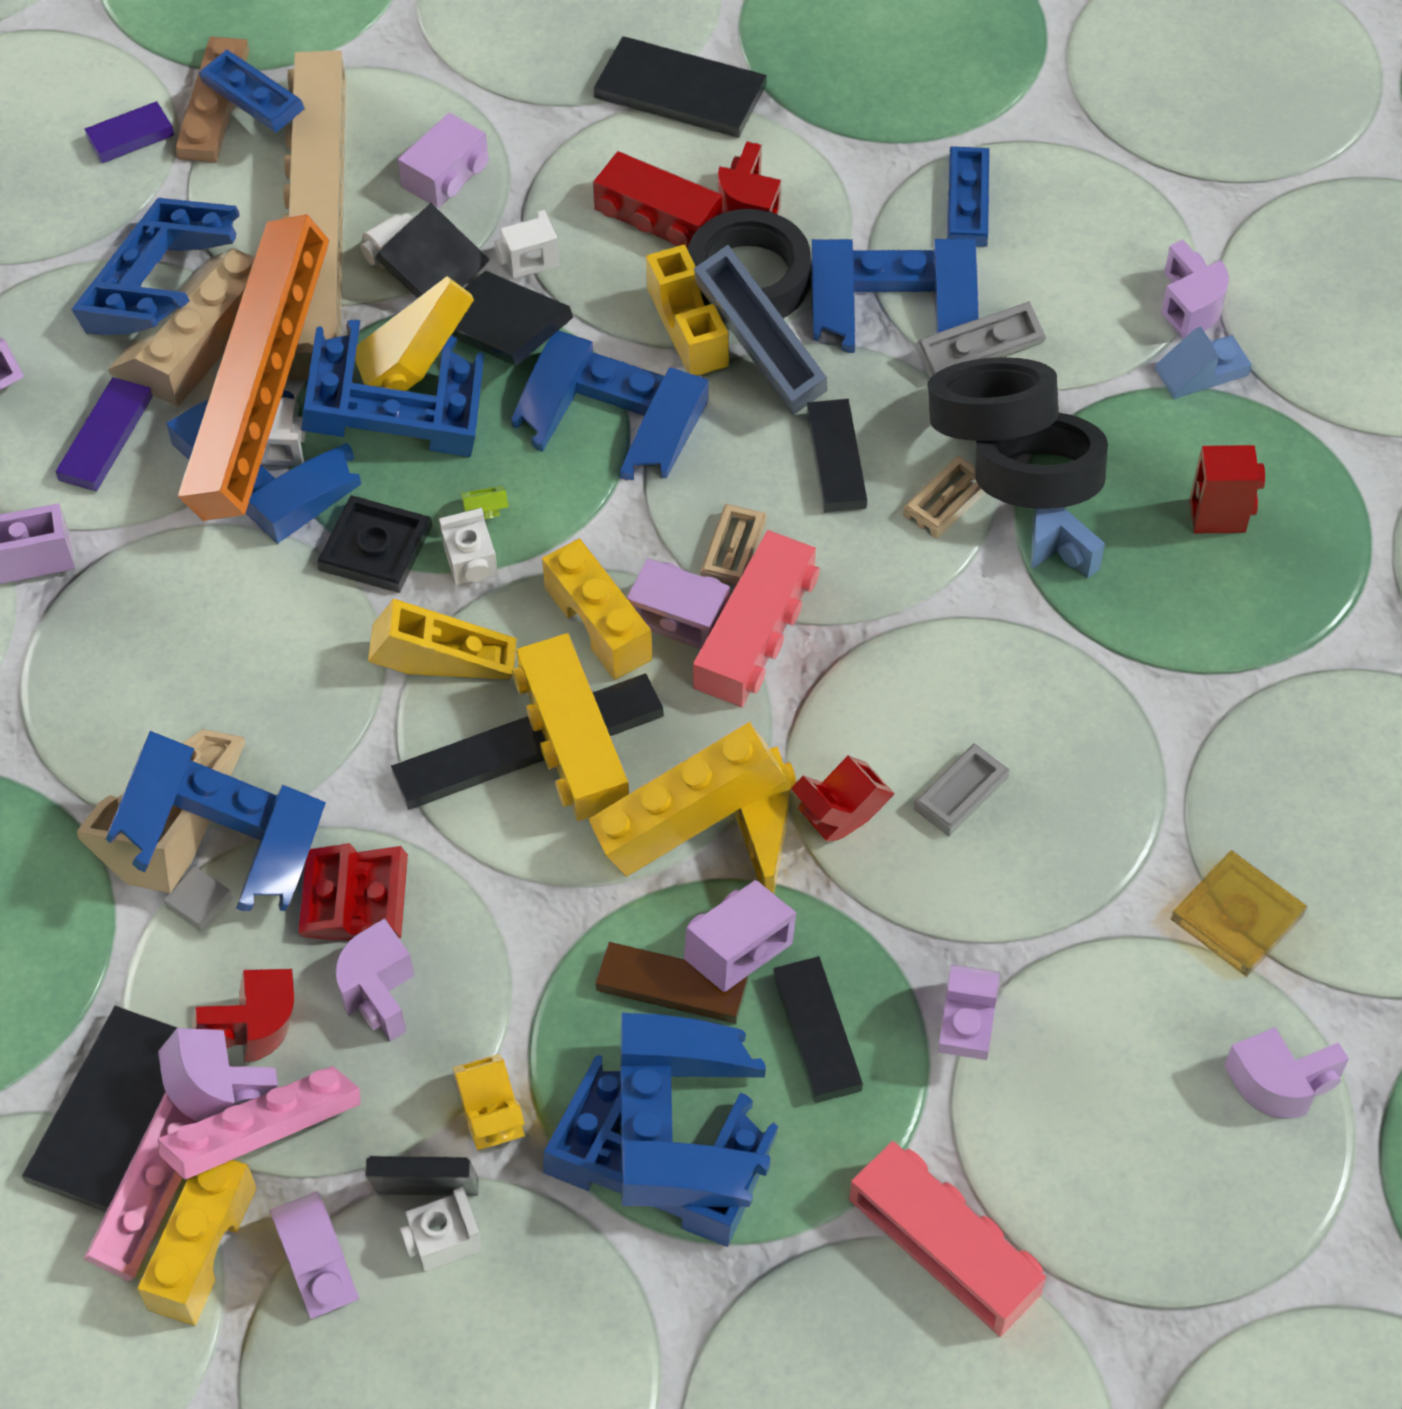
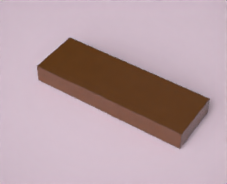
(666, 983)

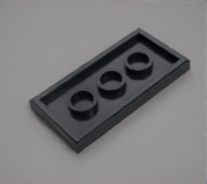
(680, 86)
(103, 1112)

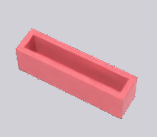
(755, 618)
(948, 1237)

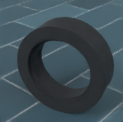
(766, 231)
(993, 399)
(1045, 484)

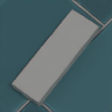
(982, 338)

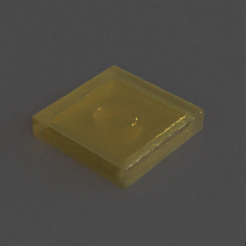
(1238, 913)

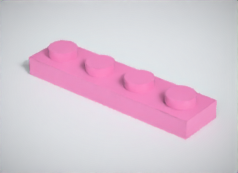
(258, 1122)
(139, 1200)

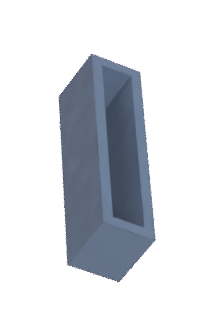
(761, 329)

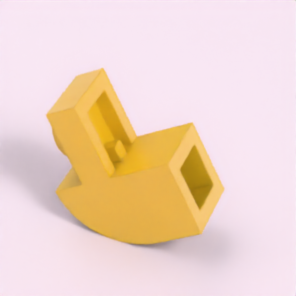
(489, 1101)

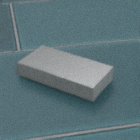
(961, 789)

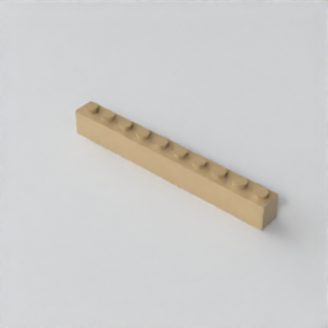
(318, 184)

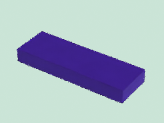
(104, 434)

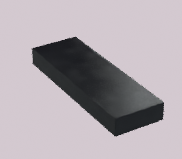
(836, 455)
(817, 1029)

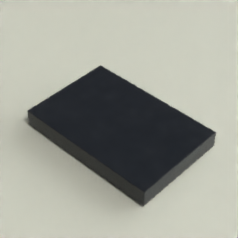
(509, 318)

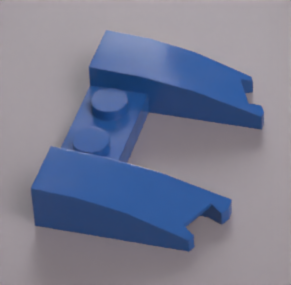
(841, 271)
(115, 297)
(570, 367)
(337, 403)
(291, 499)
(280, 822)
(588, 1149)
(652, 1165)

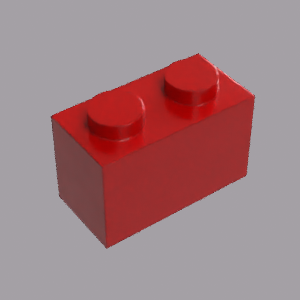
(1225, 488)

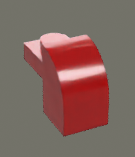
(744, 186)
(843, 799)
(260, 1019)

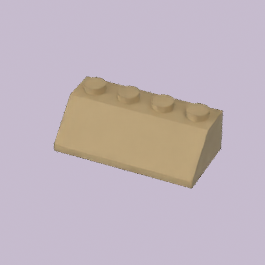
(192, 338)

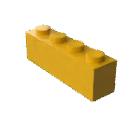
(571, 726)
(687, 799)

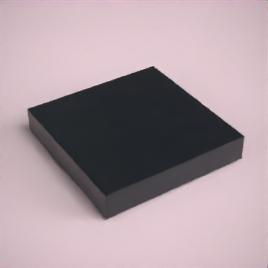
(430, 251)
(374, 544)
(421, 1175)

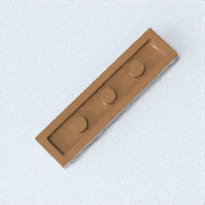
(208, 110)

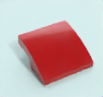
(352, 891)

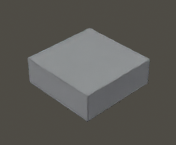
(198, 898)

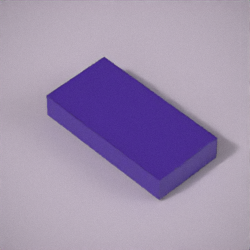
(129, 132)

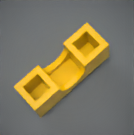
(693, 328)
(584, 588)
(183, 1261)

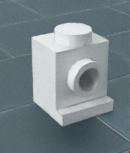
(528, 246)
(285, 436)
(468, 546)
(455, 1241)

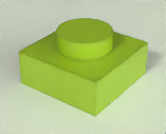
(489, 499)

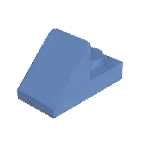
(1202, 363)
(1062, 533)

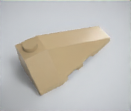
(181, 831)

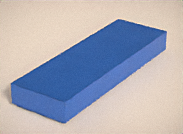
(251, 90)
(968, 194)

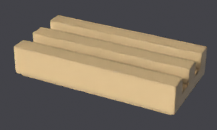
(927, 518)
(726, 573)

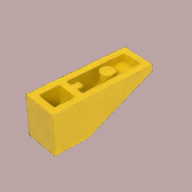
(408, 343)
(438, 645)
(765, 825)

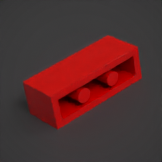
(653, 199)

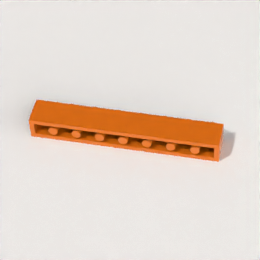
(254, 369)

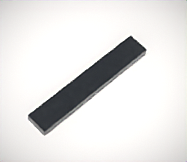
(513, 746)

